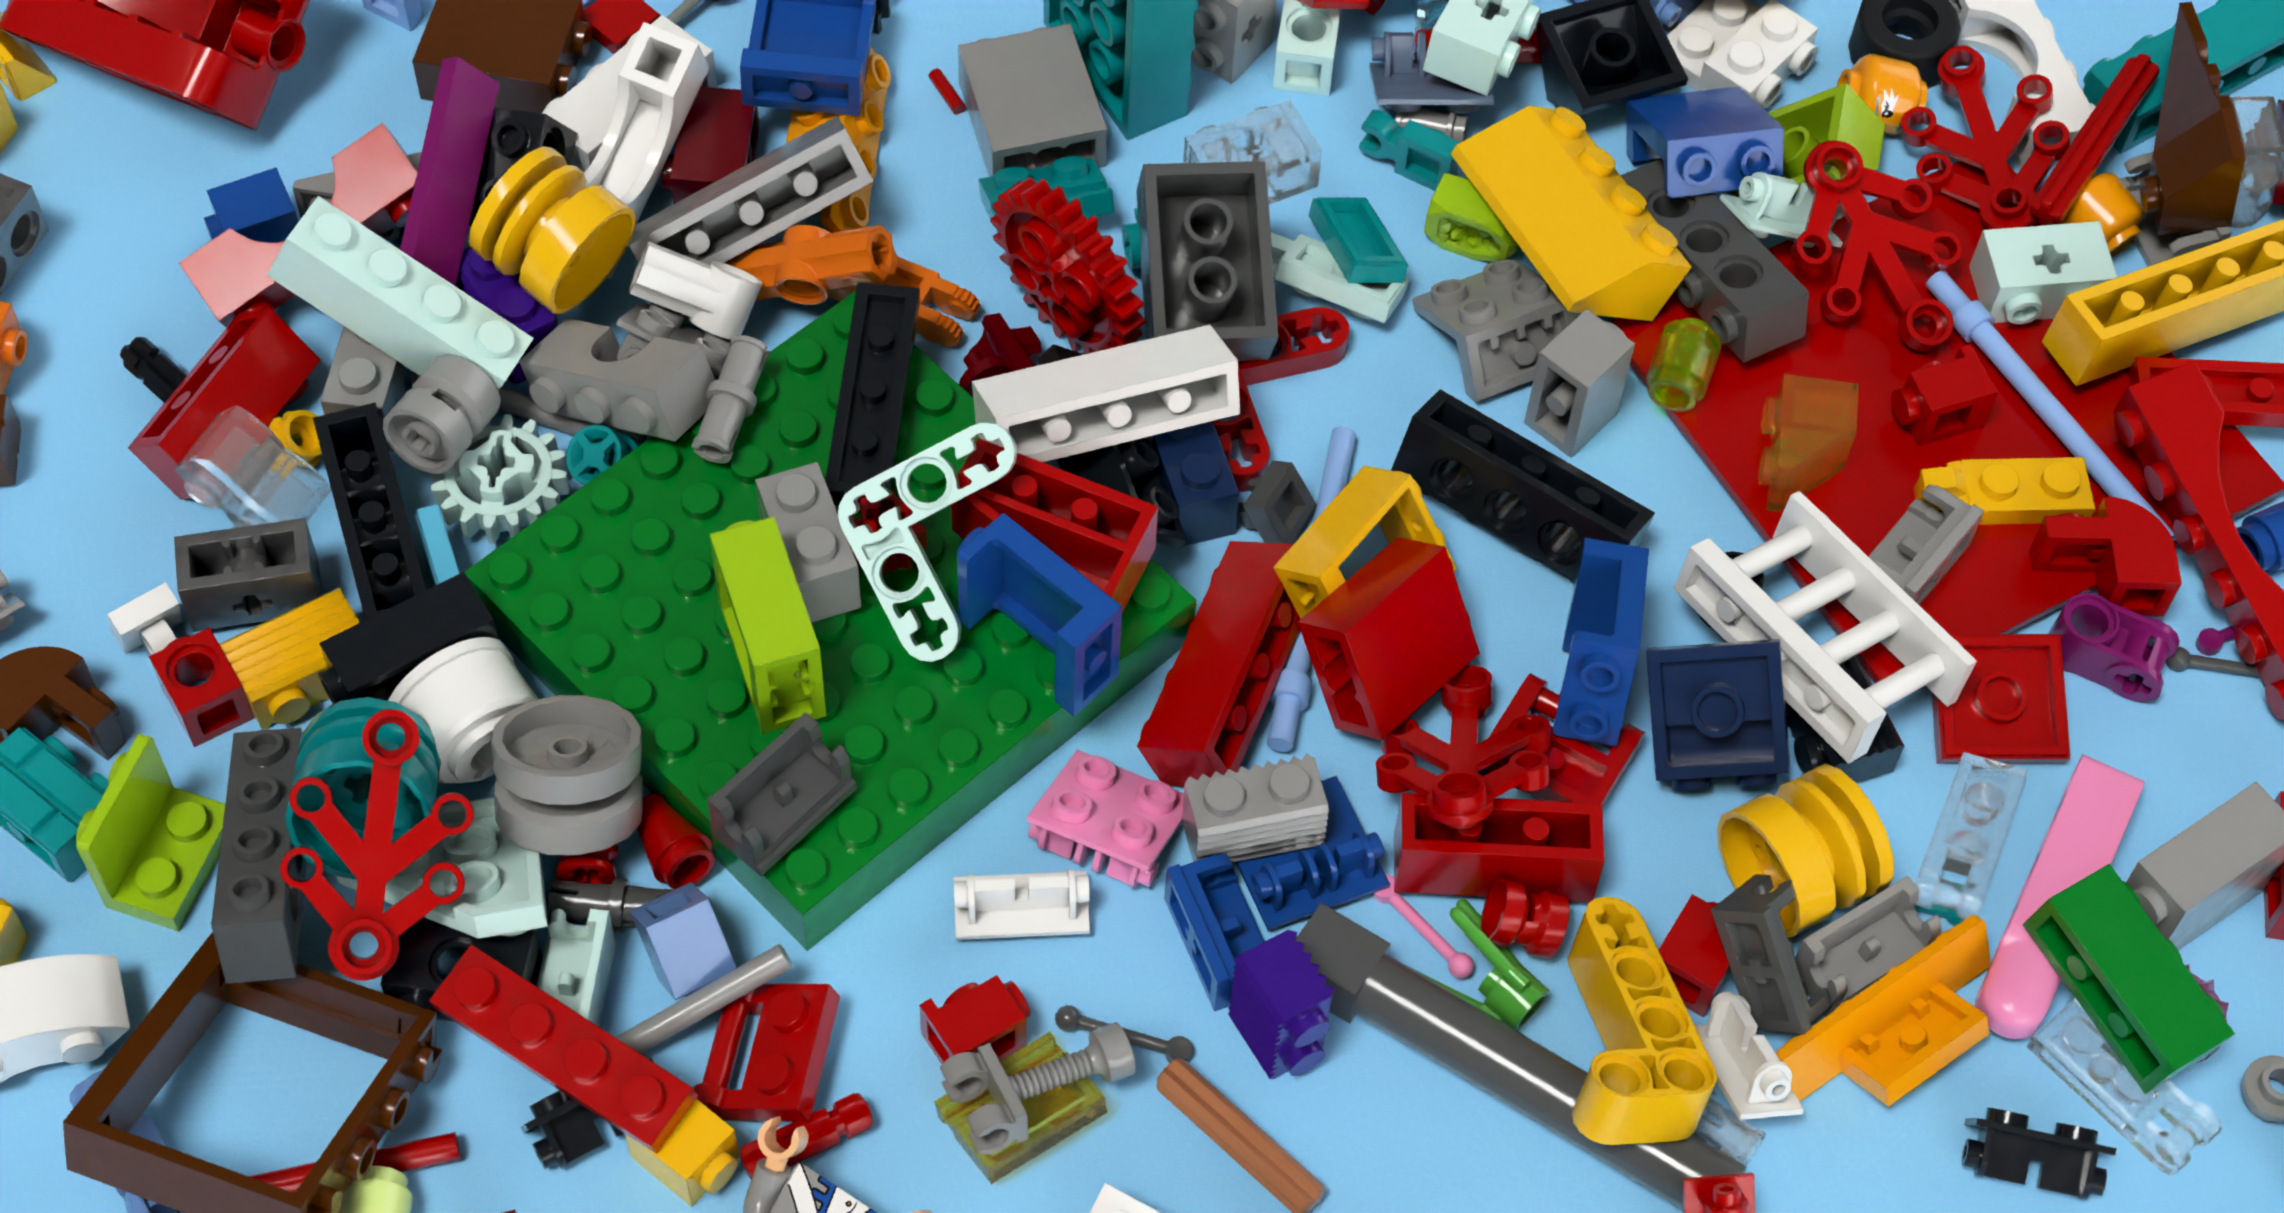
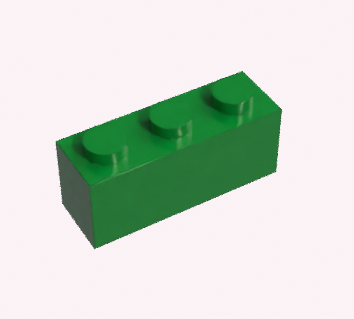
(2128, 978)

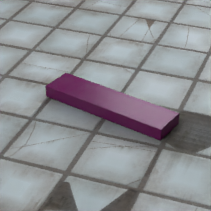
(449, 167)

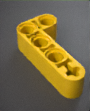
(1655, 1064)

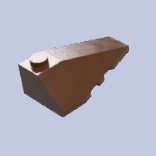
(2197, 140)

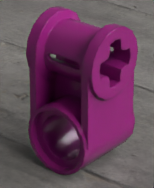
(2114, 646)

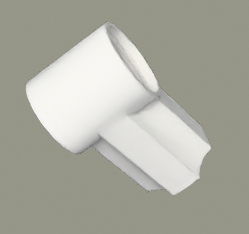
(711, 295)

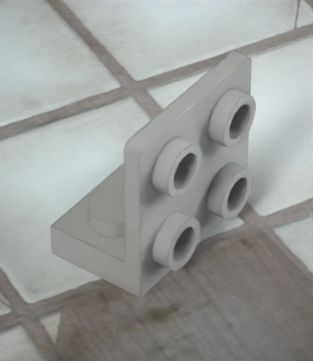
(1497, 322)

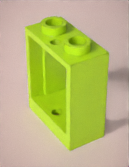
(768, 623)

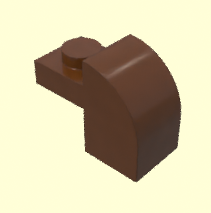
(53, 690)

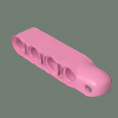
(2078, 843)

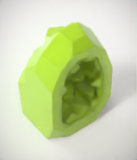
(1465, 223)

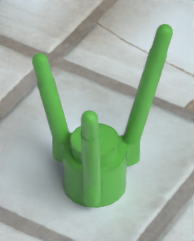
(1509, 988)

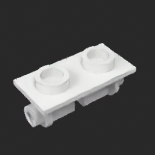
(1021, 905)
(1745, 1062)

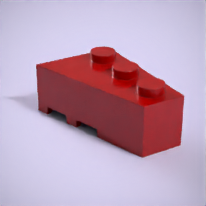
(1081, 521)

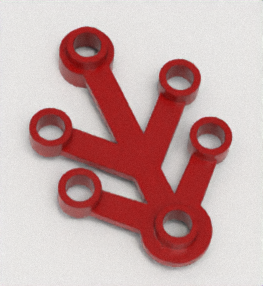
(1987, 147)
(1872, 238)
(1460, 794)
(375, 857)

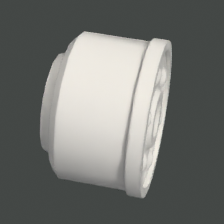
(461, 699)

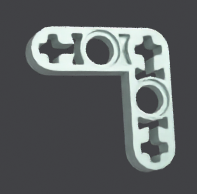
(899, 537)

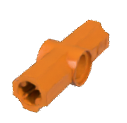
(815, 260)

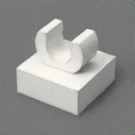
(146, 620)

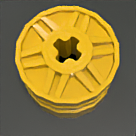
(552, 230)
(1817, 835)

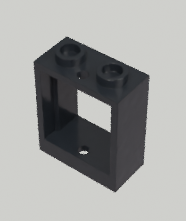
(386, 647)

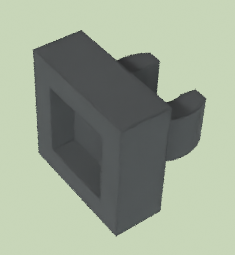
(1277, 504)

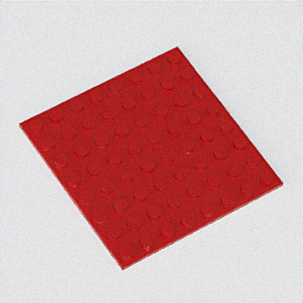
(1993, 580)

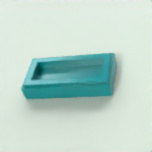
(1357, 240)

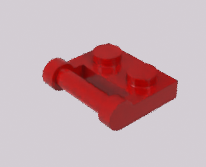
(1576, 769)
(784, 1055)

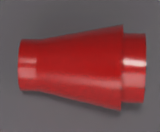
(673, 845)

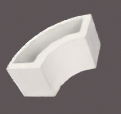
(59, 1011)

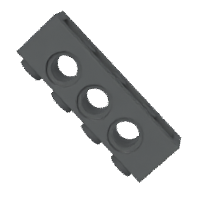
(1733, 276)
(253, 908)

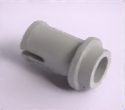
(1451, 123)

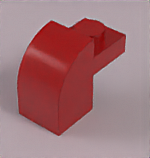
(2122, 545)

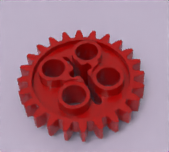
(1066, 267)

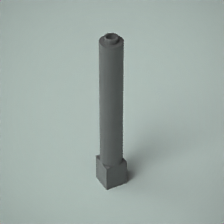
(1485, 1051)

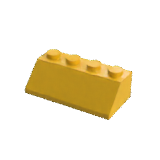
(1573, 214)

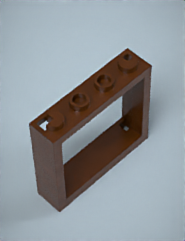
(314, 1001)

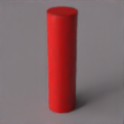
(947, 91)

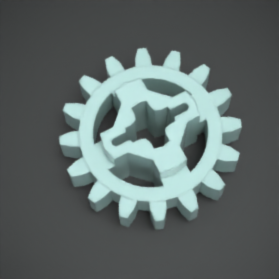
(506, 480)

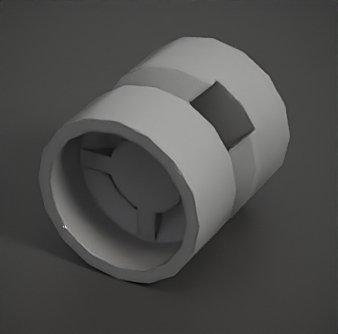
(441, 414)

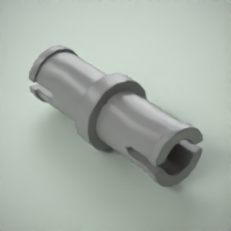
(730, 399)

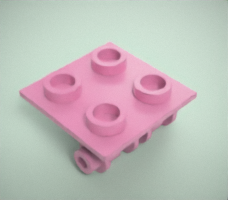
(1110, 812)

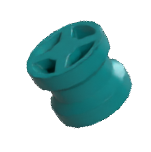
(590, 449)

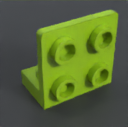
(148, 840)

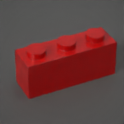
(251, 366)
(1522, 840)

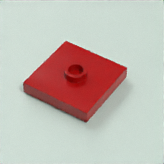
(2010, 703)

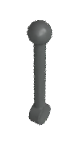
(2184, 659)
(1069, 1019)

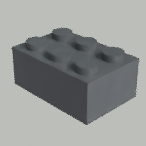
(1208, 253)

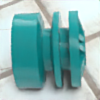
(335, 752)

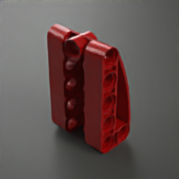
(192, 51)

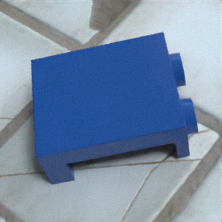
(808, 55)
(1704, 139)
(1047, 599)
(1602, 641)

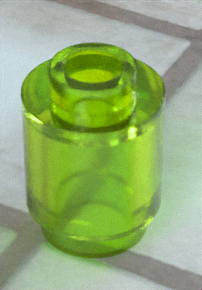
(1683, 364)

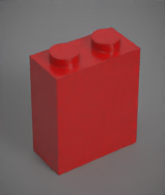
(1389, 637)

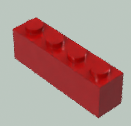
(1223, 669)

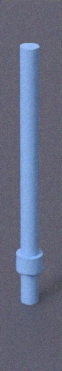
(1976, 325)
(1294, 685)

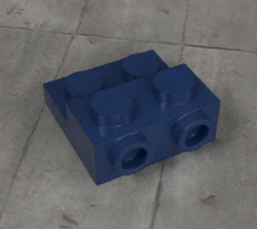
(1718, 713)

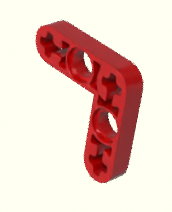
(1311, 356)

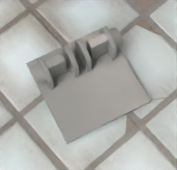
(648, 321)

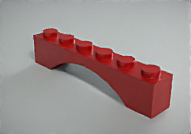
(2176, 436)

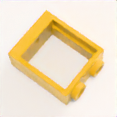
(1371, 497)

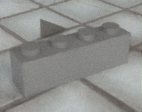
(759, 198)

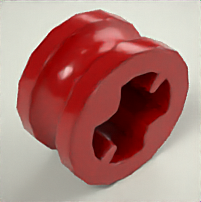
(589, 867)

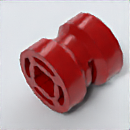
(1525, 918)

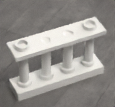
(1812, 679)

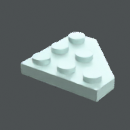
(501, 879)

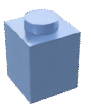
(683, 940)

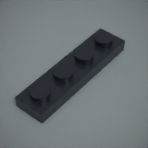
(872, 386)

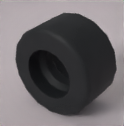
(1929, 23)

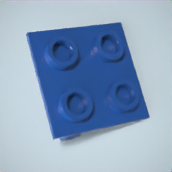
(1332, 873)

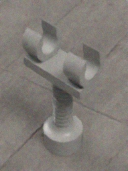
(1006, 1120)

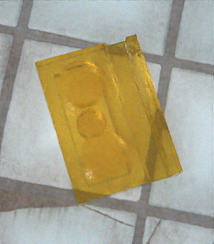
(1050, 1115)

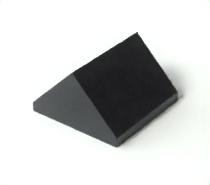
(1605, 54)

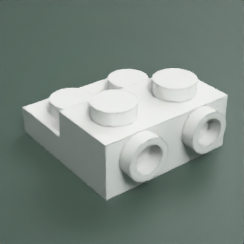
(1744, 47)

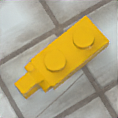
(2015, 488)

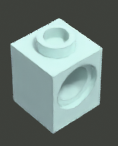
(1306, 48)

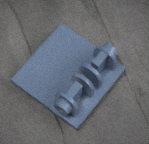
(1406, 86)

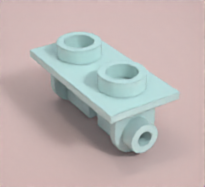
(1768, 208)

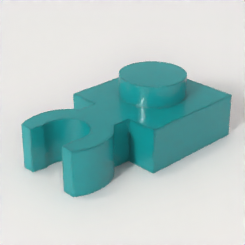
(1417, 150)

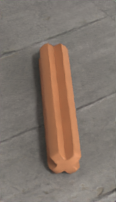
(1240, 1137)

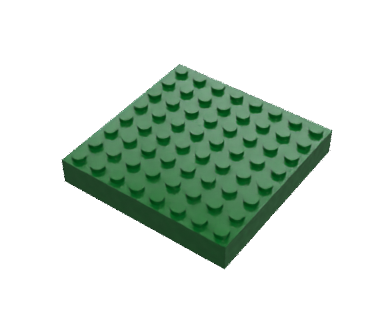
(624, 607)

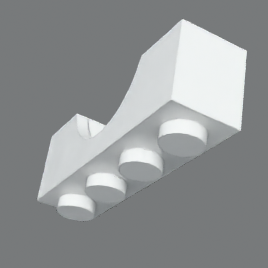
(2027, 44)
(650, 109)

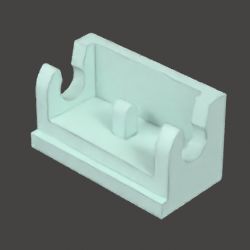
(579, 962)

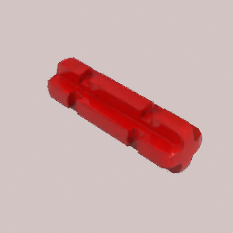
(848, 1117)

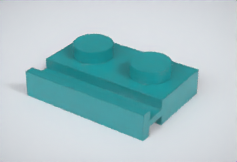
(1076, 175)

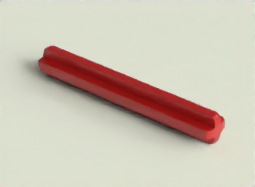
(2094, 139)

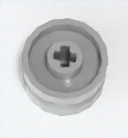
(567, 774)

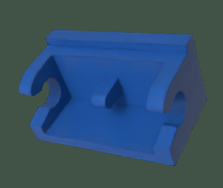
(1211, 921)

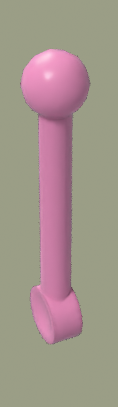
(1459, 964)

